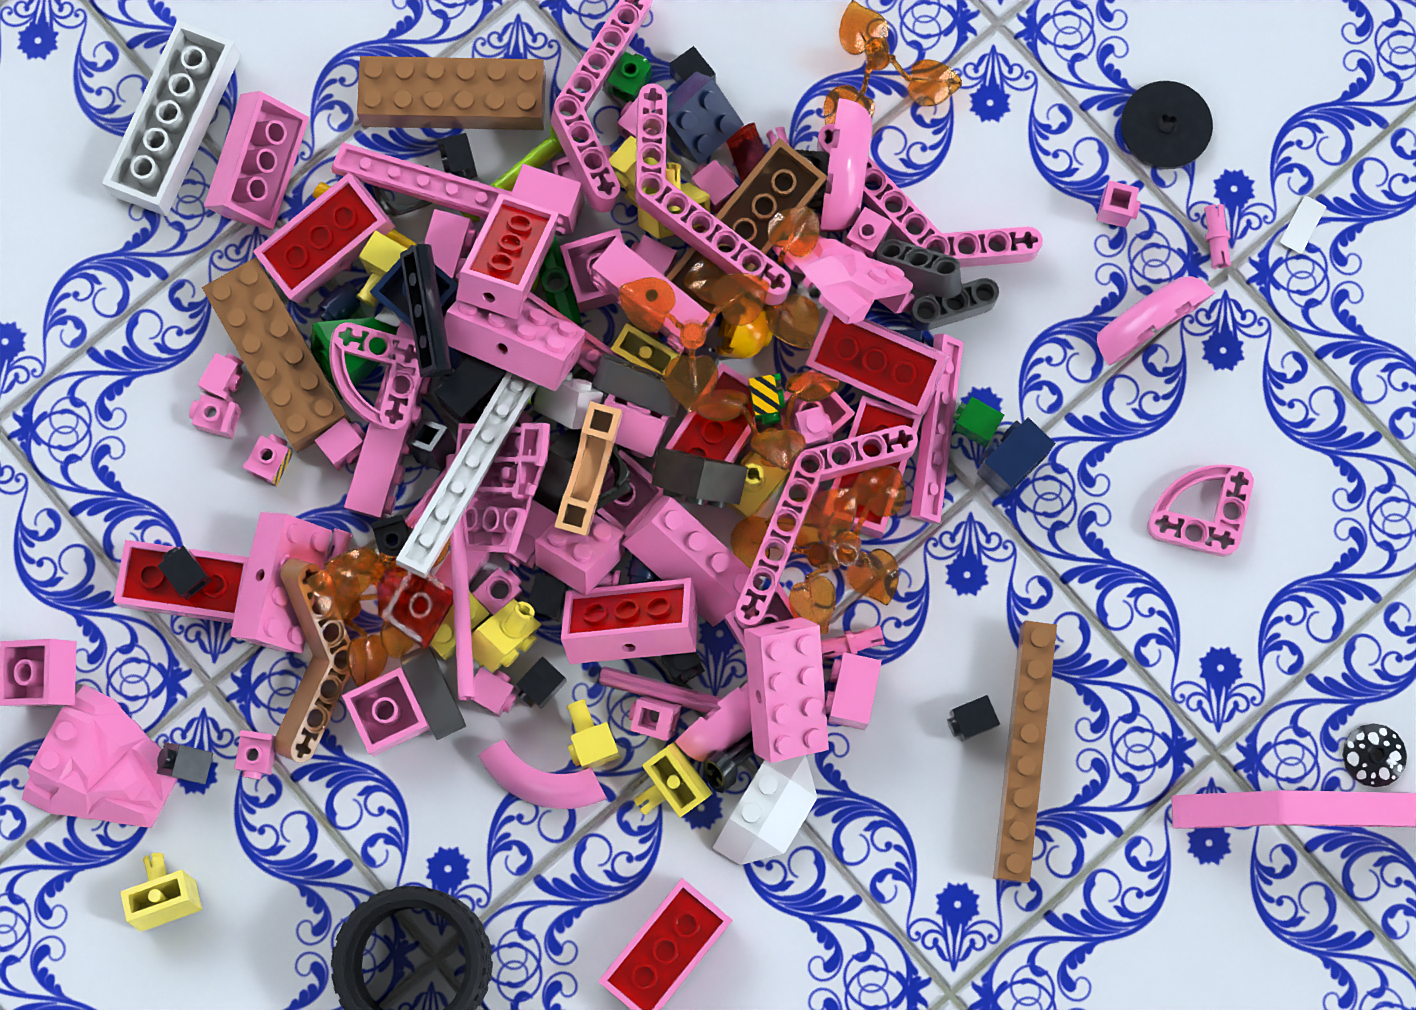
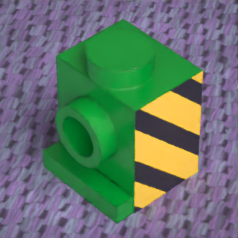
(766, 399)

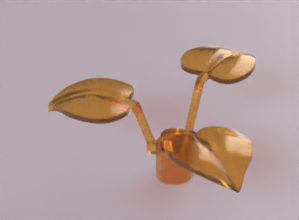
(867, 32)
(651, 299)
(796, 317)
(773, 445)
(834, 515)
(353, 574)
(870, 574)
(365, 654)

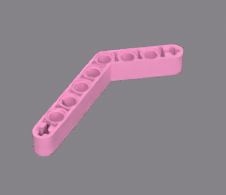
(578, 103)
(692, 212)
(930, 235)
(797, 511)
(1294, 809)

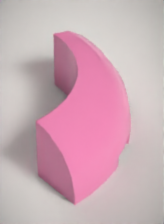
(847, 166)
(1152, 312)
(719, 728)
(540, 787)

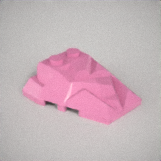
(851, 280)
(506, 493)
(98, 765)

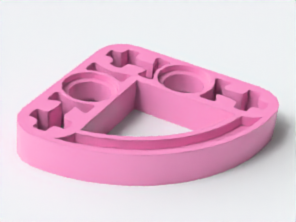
(397, 368)
(1220, 523)

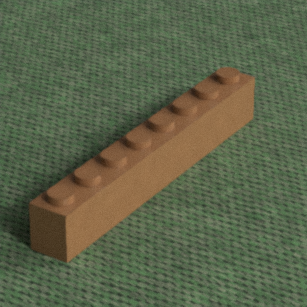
(1025, 752)

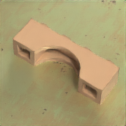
(589, 468)

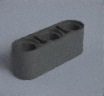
(925, 268)
(944, 315)
(635, 385)
(432, 692)

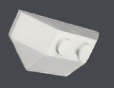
(769, 812)

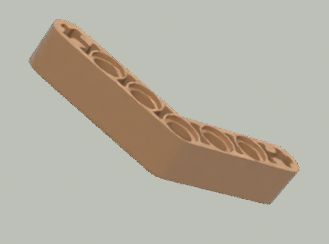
(297, 733)

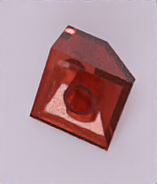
(413, 603)

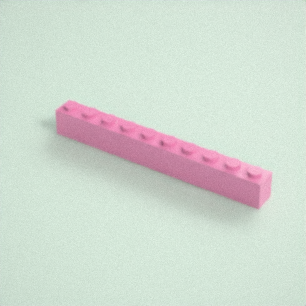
(383, 449)

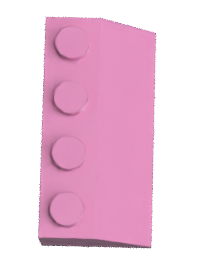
(256, 160)
(681, 548)

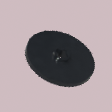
(1173, 103)

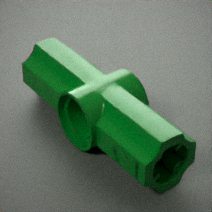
(563, 298)

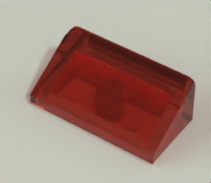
(746, 149)

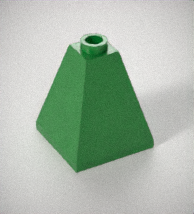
(357, 367)

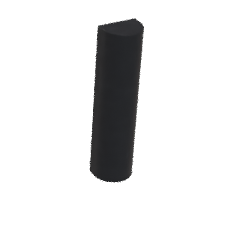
(425, 311)

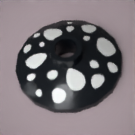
(1360, 760)

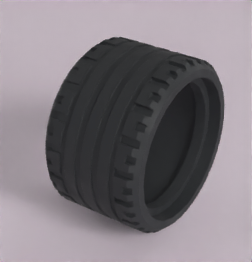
(354, 934)

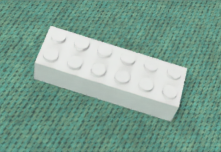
(171, 118)

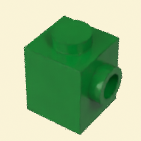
(629, 77)
(977, 421)

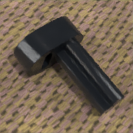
(721, 766)

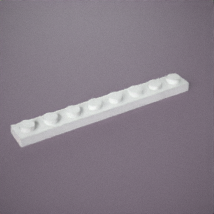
(465, 474)

